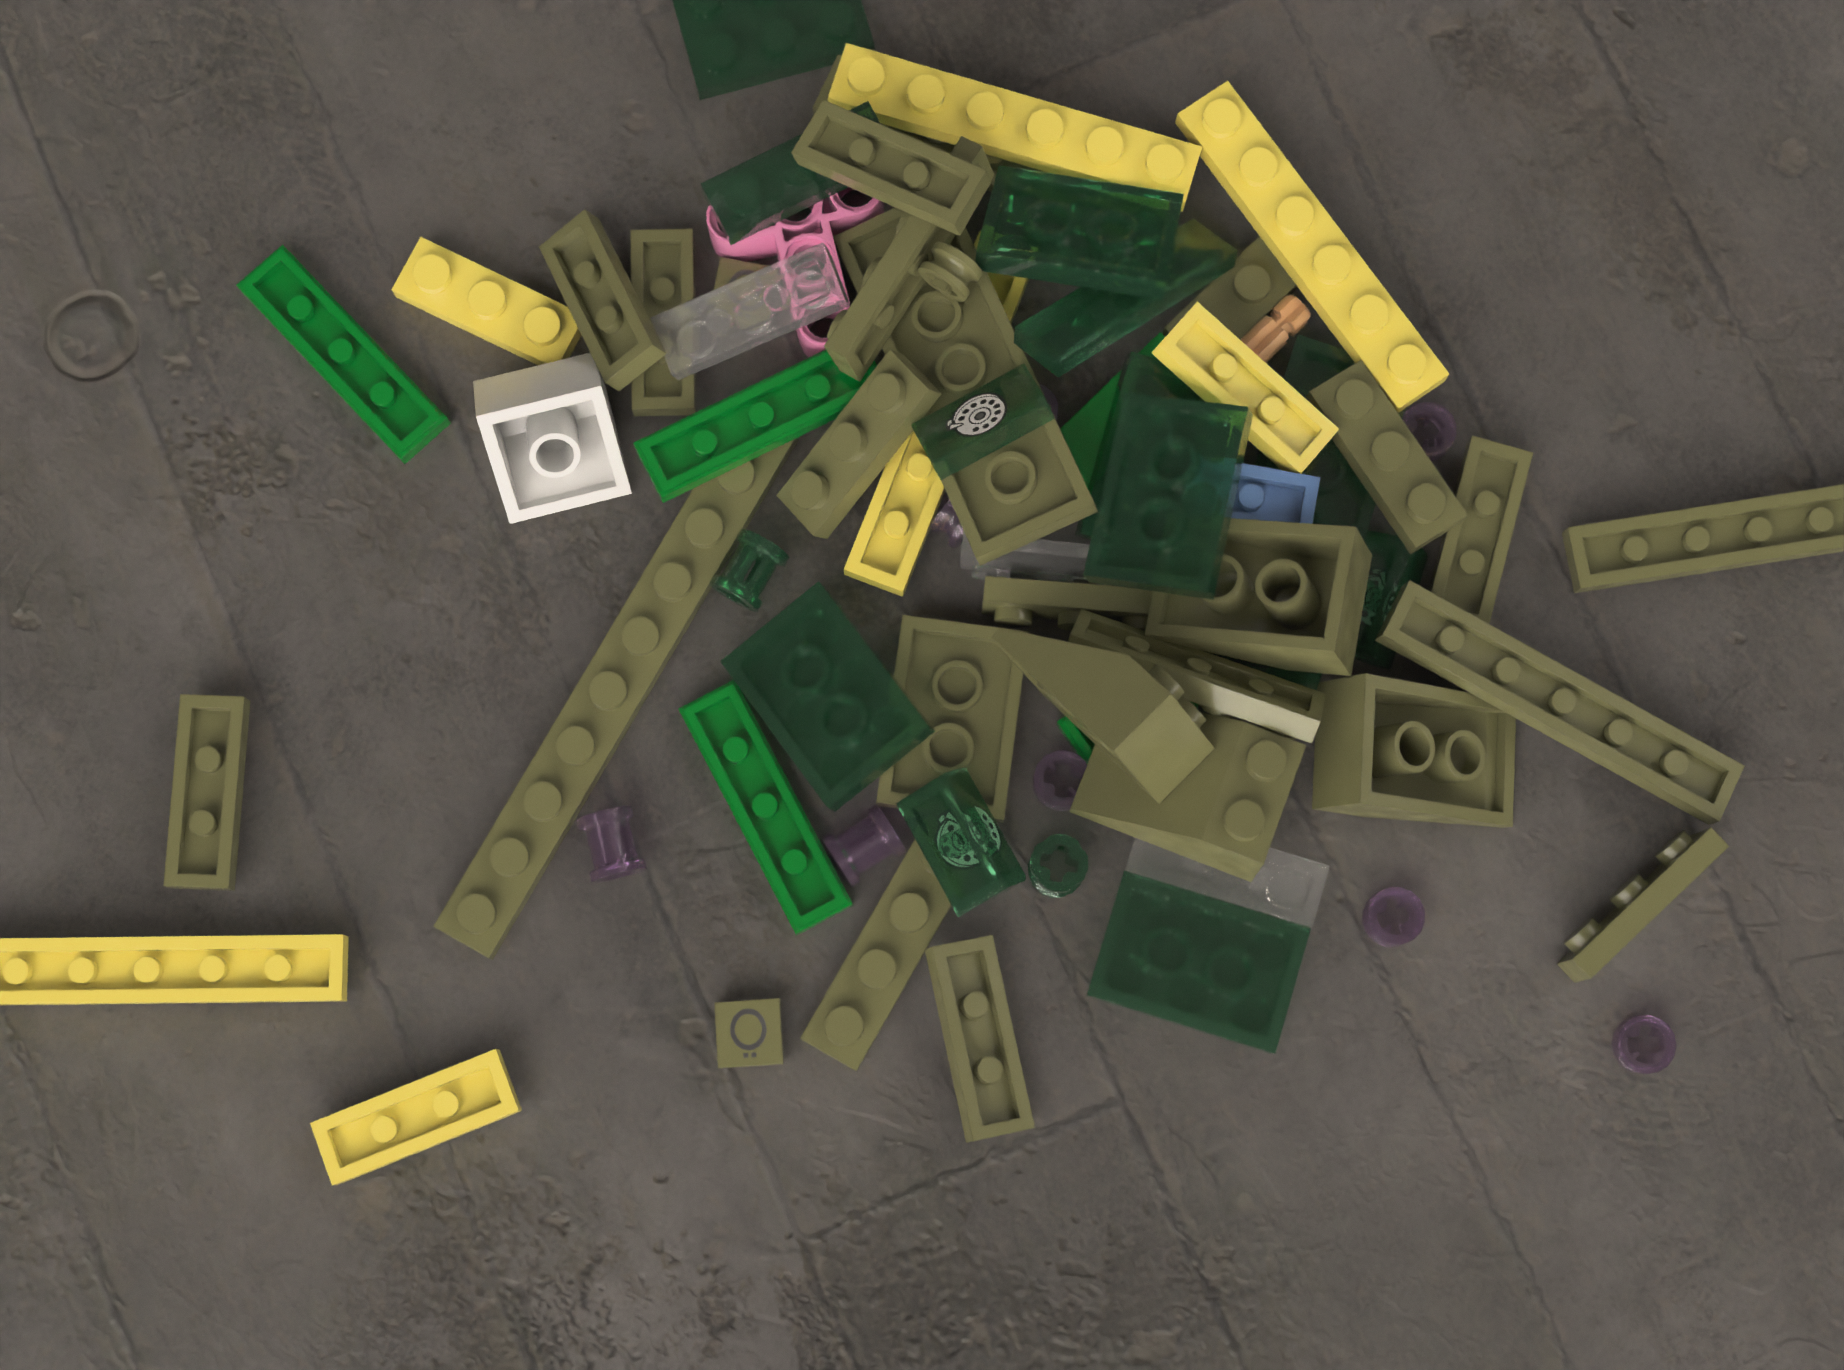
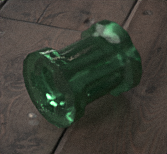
(767, 559)
(1074, 856)

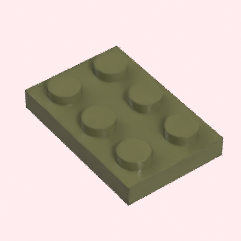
(970, 700)

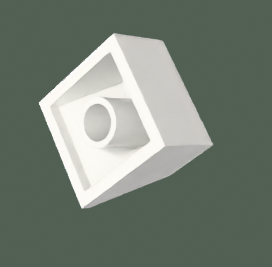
(551, 437)

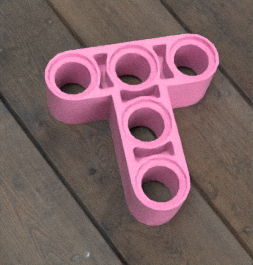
(789, 238)

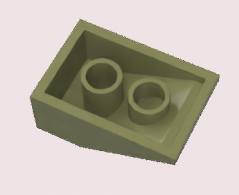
(1280, 600)
(1118, 705)
(1413, 753)
(1218, 813)

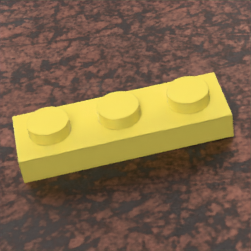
(486, 304)
(1230, 373)
(415, 1117)

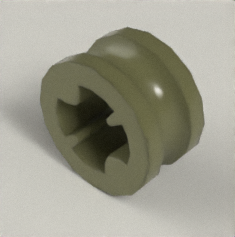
(950, 271)

